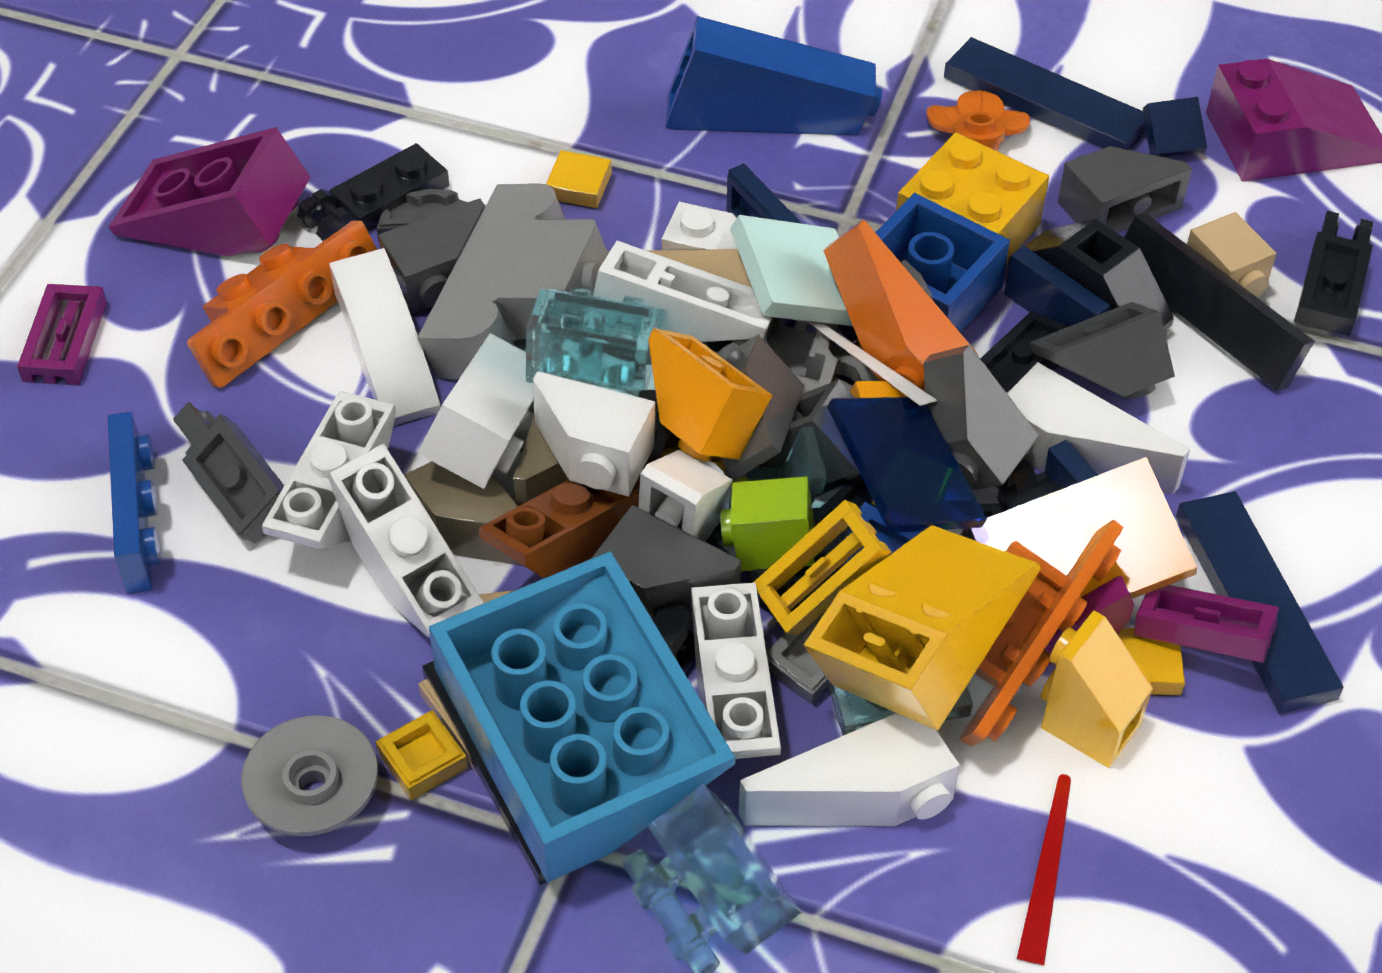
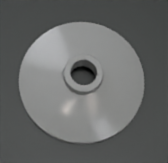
(304, 753)

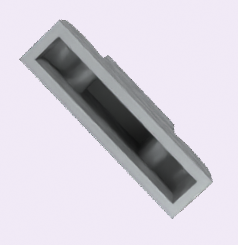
(511, 255)

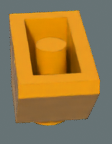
(703, 397)

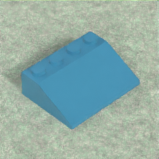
(577, 711)

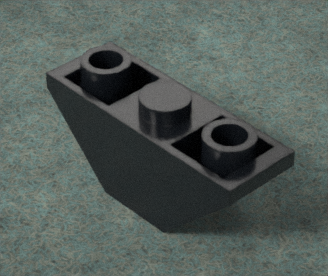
(1102, 264)

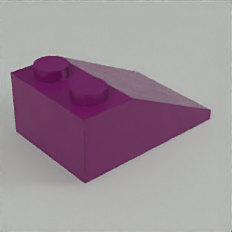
(1289, 120)
(216, 196)

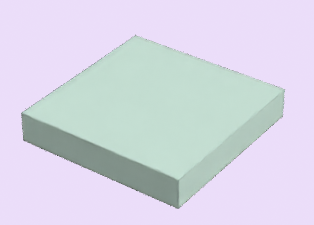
(790, 269)

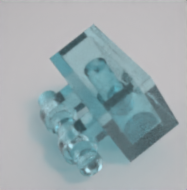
(592, 339)
(724, 873)

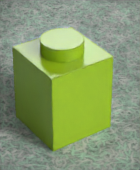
(767, 520)

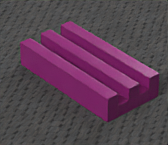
(56, 366)
(1207, 622)

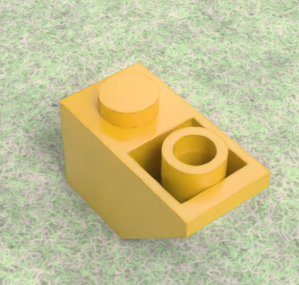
(1095, 691)

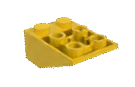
(920, 623)

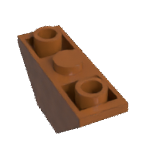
(558, 526)

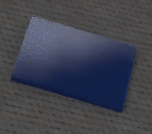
(906, 464)

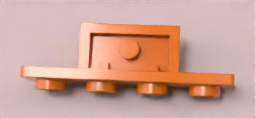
(271, 303)
(1047, 605)

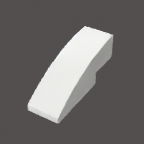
(384, 335)

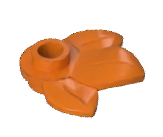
(978, 117)

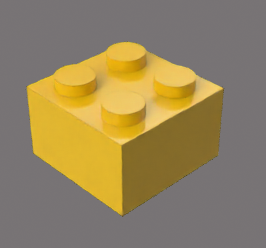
(982, 188)

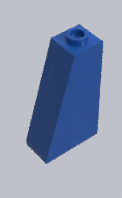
(767, 85)

